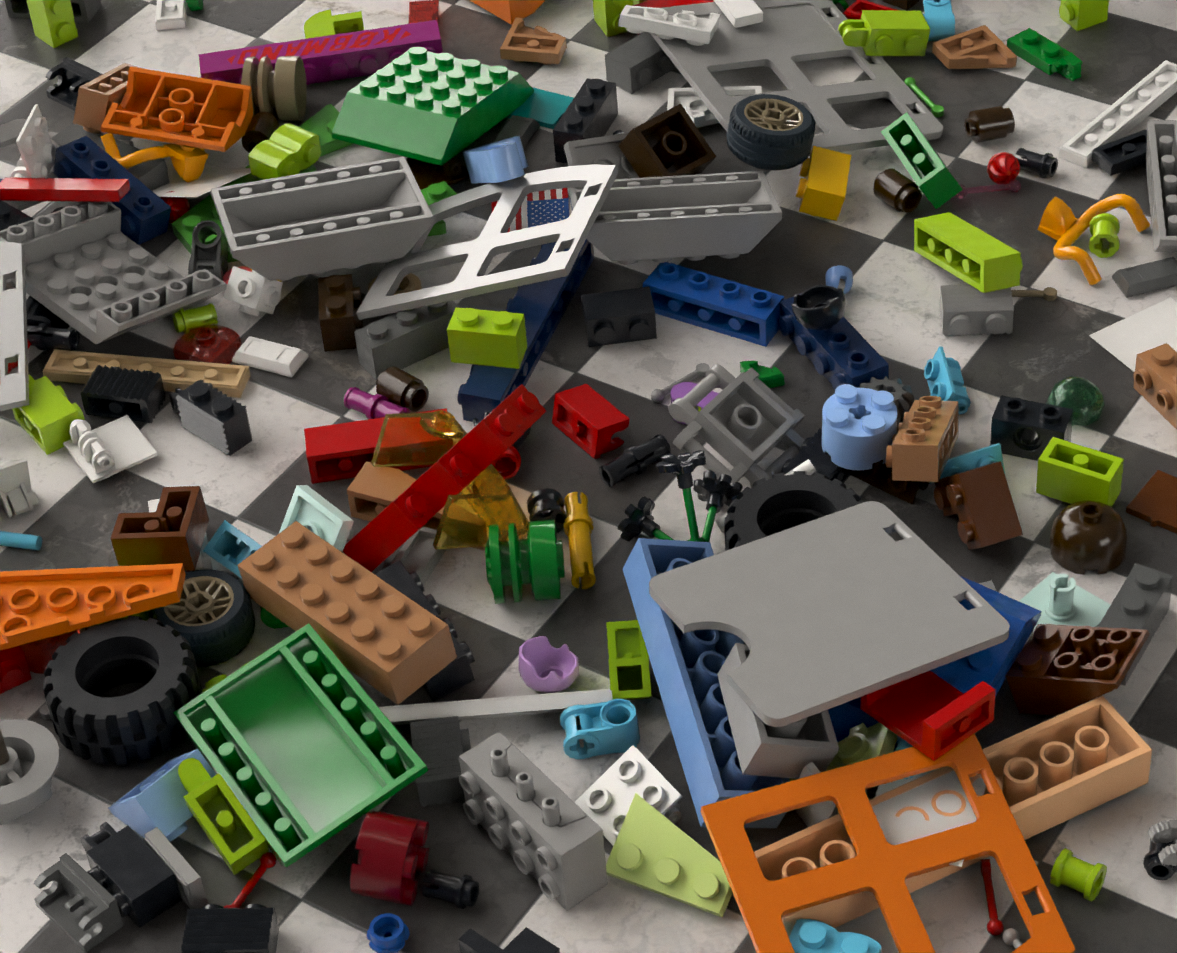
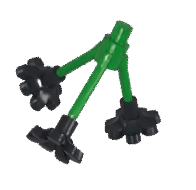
(710, 490)

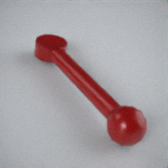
(267, 861)
(994, 926)

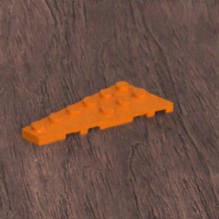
(69, 599)

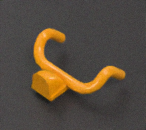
(186, 160)
(1062, 226)

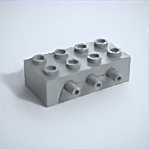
(533, 821)

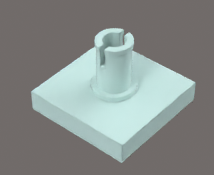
(319, 517)
(1065, 603)

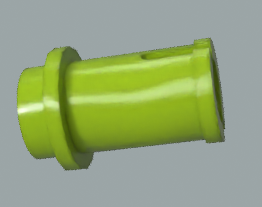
(194, 318)

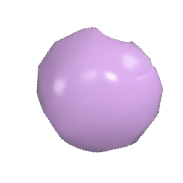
(547, 667)

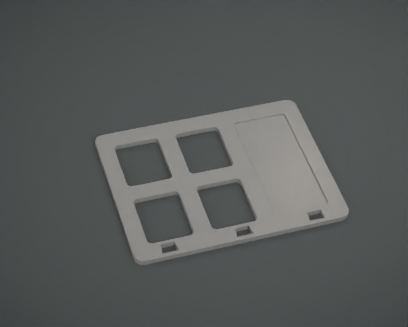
(787, 35)

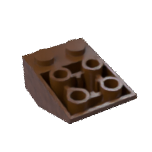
(1071, 666)

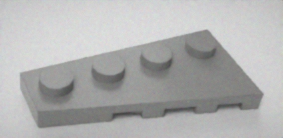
(601, 151)

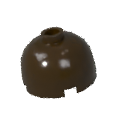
(1088, 538)

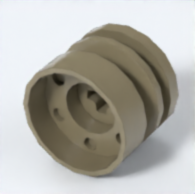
(278, 88)

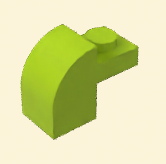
(326, 24)
(628, 661)

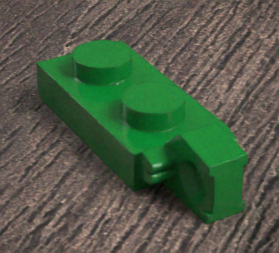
(1045, 54)

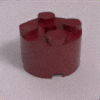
(389, 857)

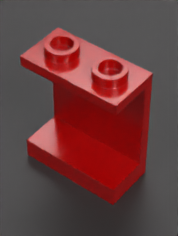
(931, 712)

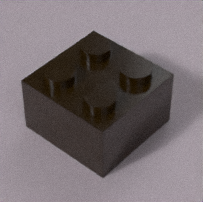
(667, 146)

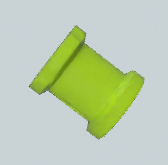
(1104, 233)
(1078, 874)

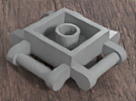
(738, 423)

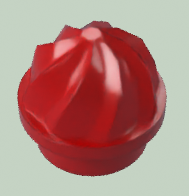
(1003, 168)
(178, 205)
(508, 463)

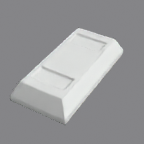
(270, 356)

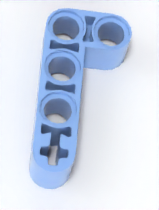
(496, 161)

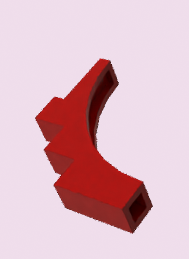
(444, 478)

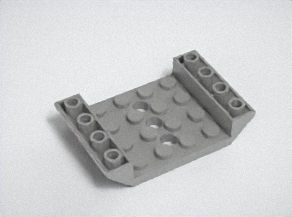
(99, 276)

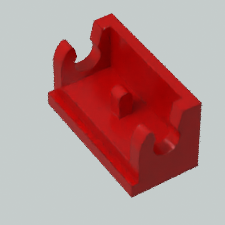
(588, 420)

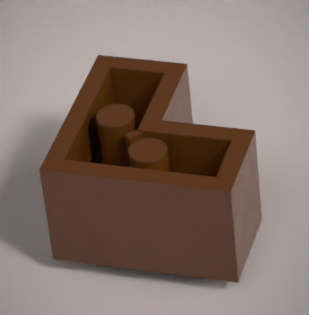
(982, 505)
(165, 536)

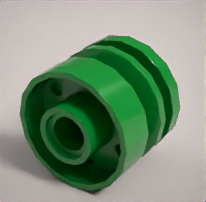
(525, 561)

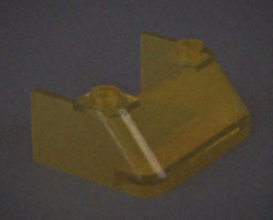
(466, 517)

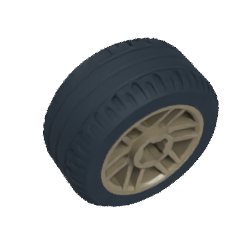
(770, 132)
(211, 615)

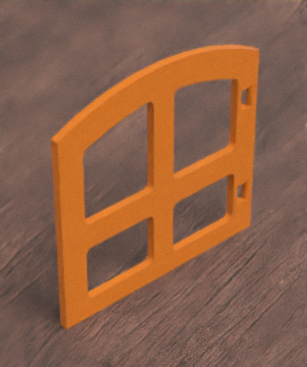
(878, 864)

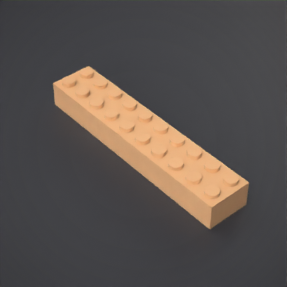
(1042, 772)

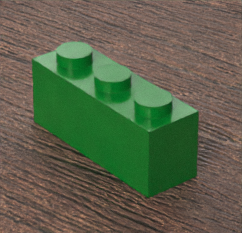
(921, 160)

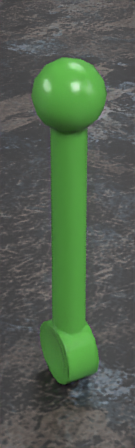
(937, 110)

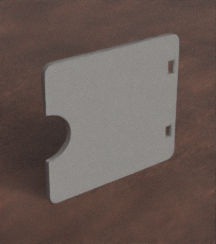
(830, 611)

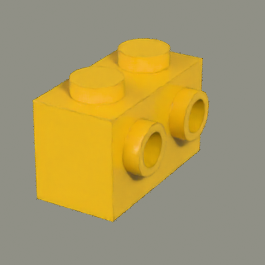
(823, 183)

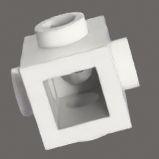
(252, 291)

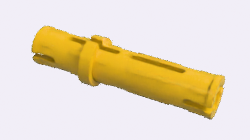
(578, 528)

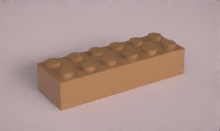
(356, 613)

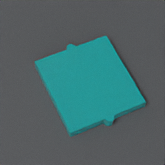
(544, 107)

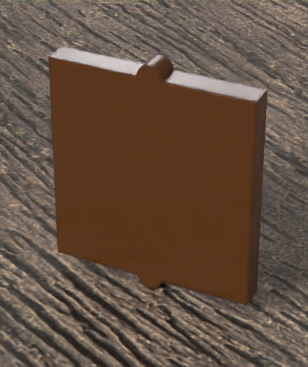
(1157, 502)

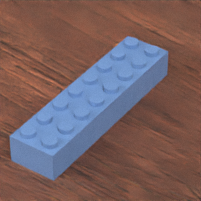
(689, 683)

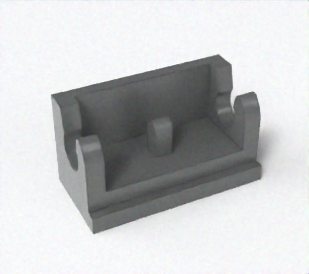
(77, 903)

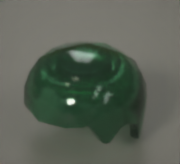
(1080, 396)

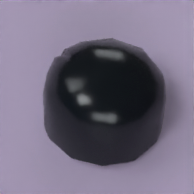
(819, 307)

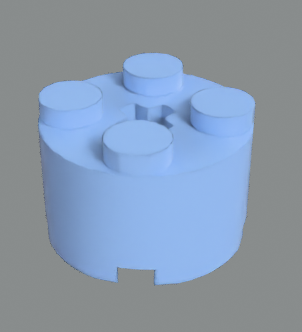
(858, 426)

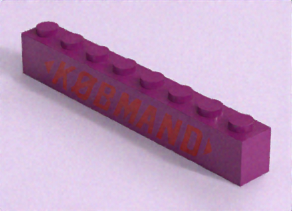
(331, 55)

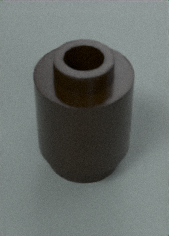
(989, 124)
(259, 129)
(897, 190)
(402, 388)

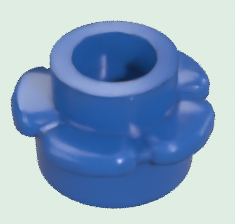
(384, 926)

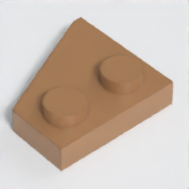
(532, 45)
(974, 50)

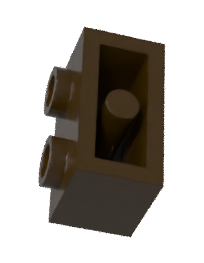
(338, 310)

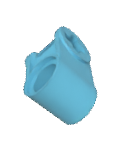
(939, 18)
(604, 728)

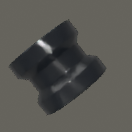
(547, 505)

